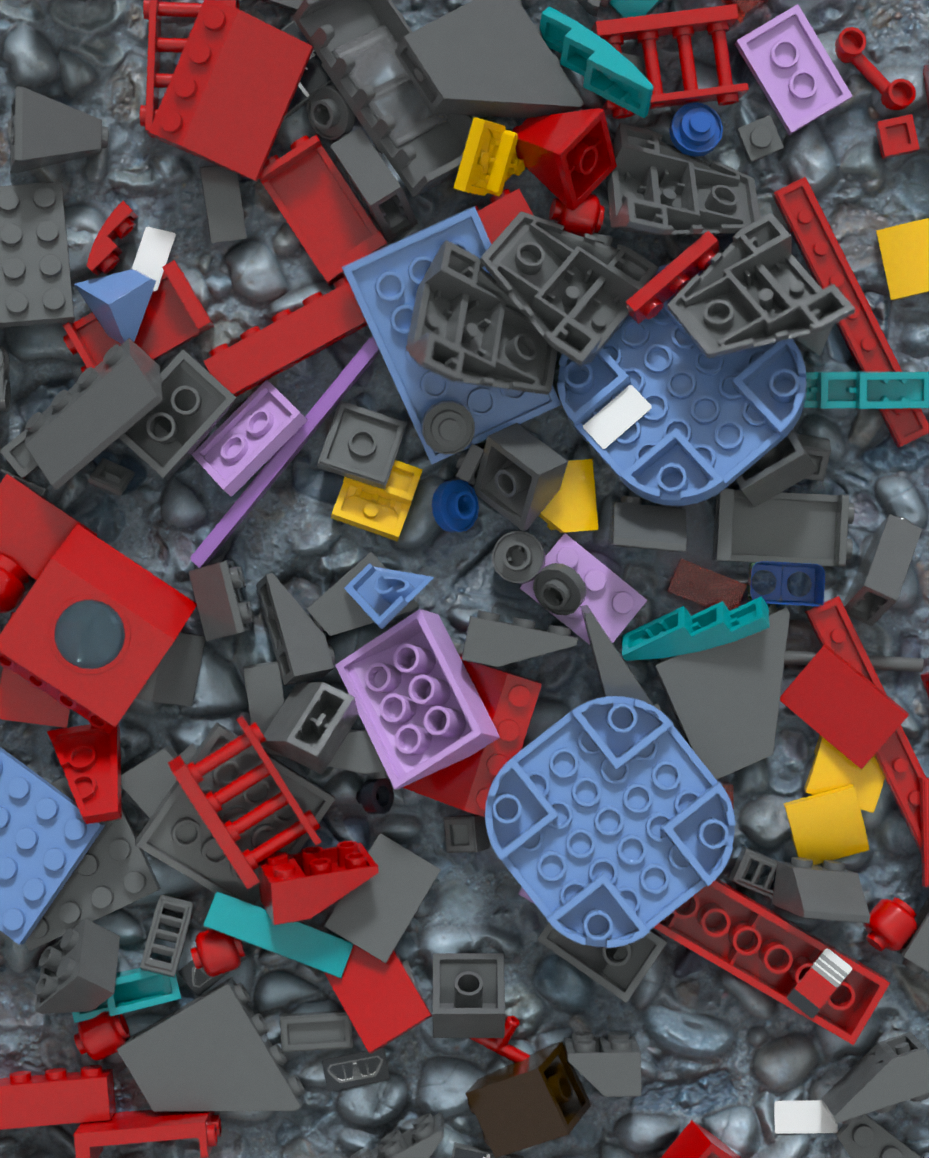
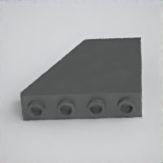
(487, 64)
(729, 696)
(212, 1058)

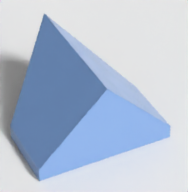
(118, 301)
(385, 591)

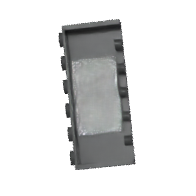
(358, 55)

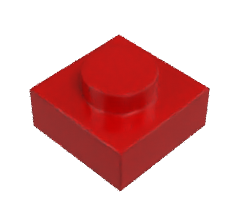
(897, 136)

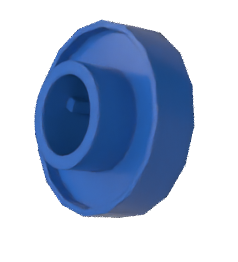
(695, 129)
(455, 506)

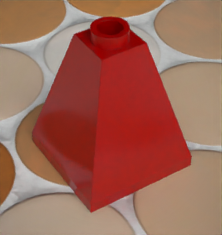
(567, 152)

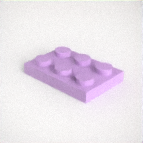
(793, 69)
(249, 438)
(607, 595)

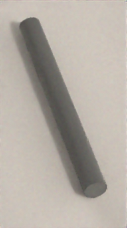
(879, 662)

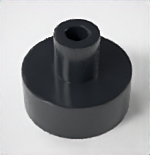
(376, 796)

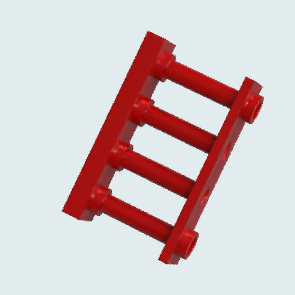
(153, 11)
(682, 27)
(229, 832)

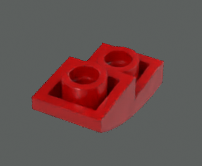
(104, 251)

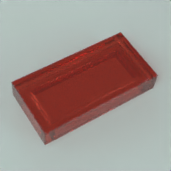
(705, 586)

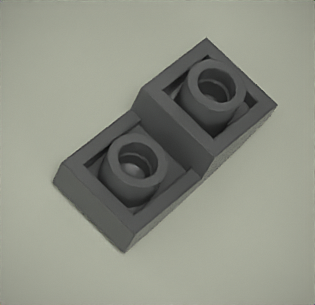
(222, 204)
(263, 692)

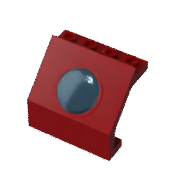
(93, 629)

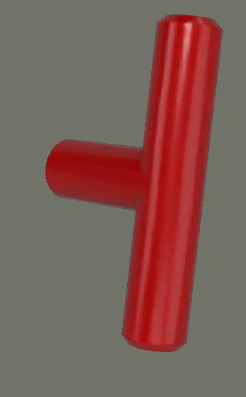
(501, 1045)

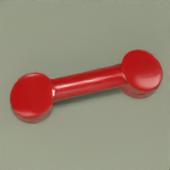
(848, 49)

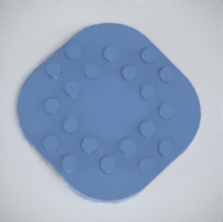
(705, 414)
(609, 821)

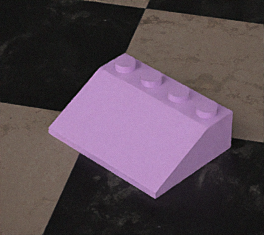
(416, 699)

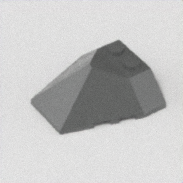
(674, 193)
(566, 283)
(755, 295)
(474, 330)

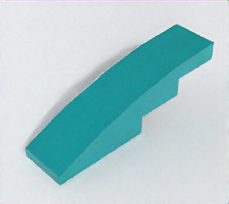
(603, 67)
(867, 390)
(684, 634)
(288, 940)

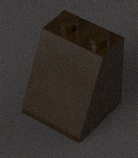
(528, 1101)

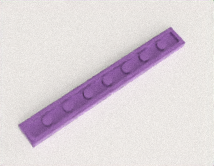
(285, 454)

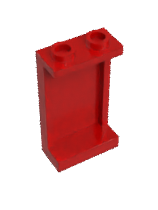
(320, 207)
(169, 322)
(148, 1127)

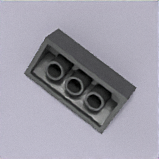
(93, 412)

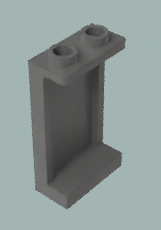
(783, 528)

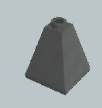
(50, 132)

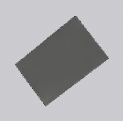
(384, 905)

